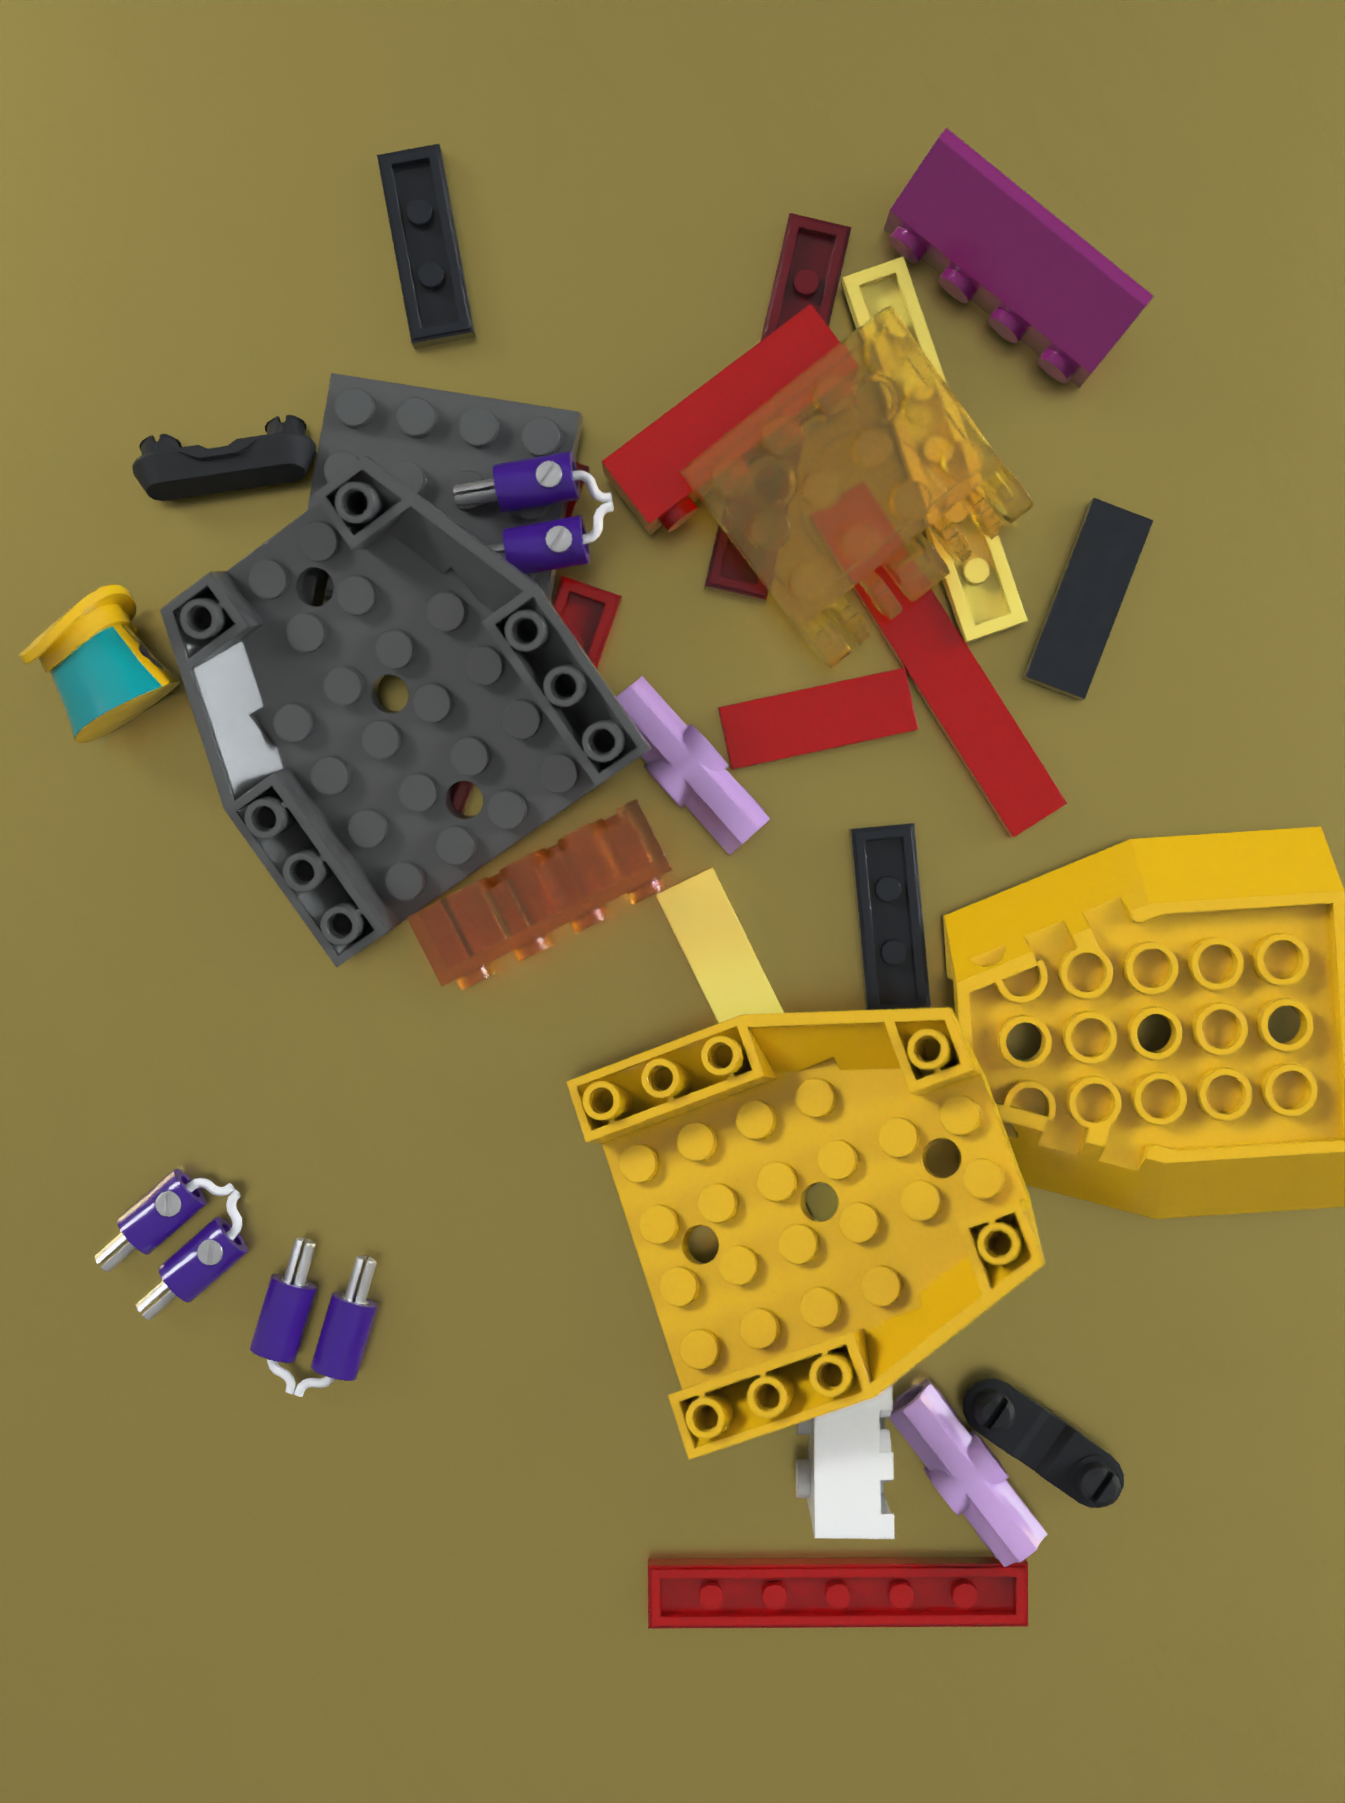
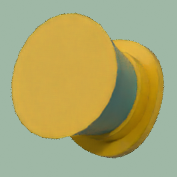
(100, 664)

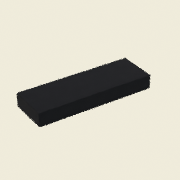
(426, 246)
(1087, 599)
(890, 917)

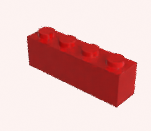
(649, 464)

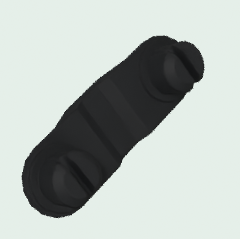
(180, 472)
(1043, 1443)

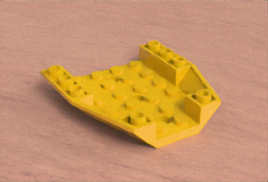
(1213, 943)
(734, 1138)

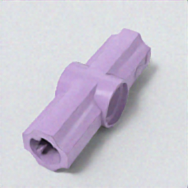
(692, 769)
(966, 1473)

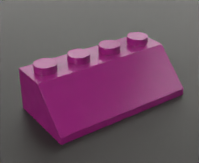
(1013, 260)

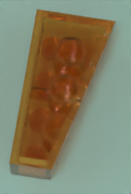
(541, 895)

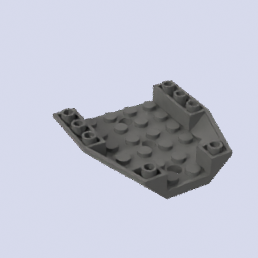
(330, 782)

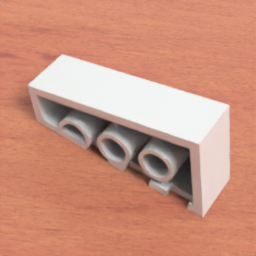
(848, 1471)

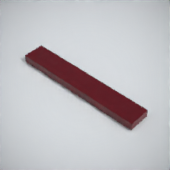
(805, 275)

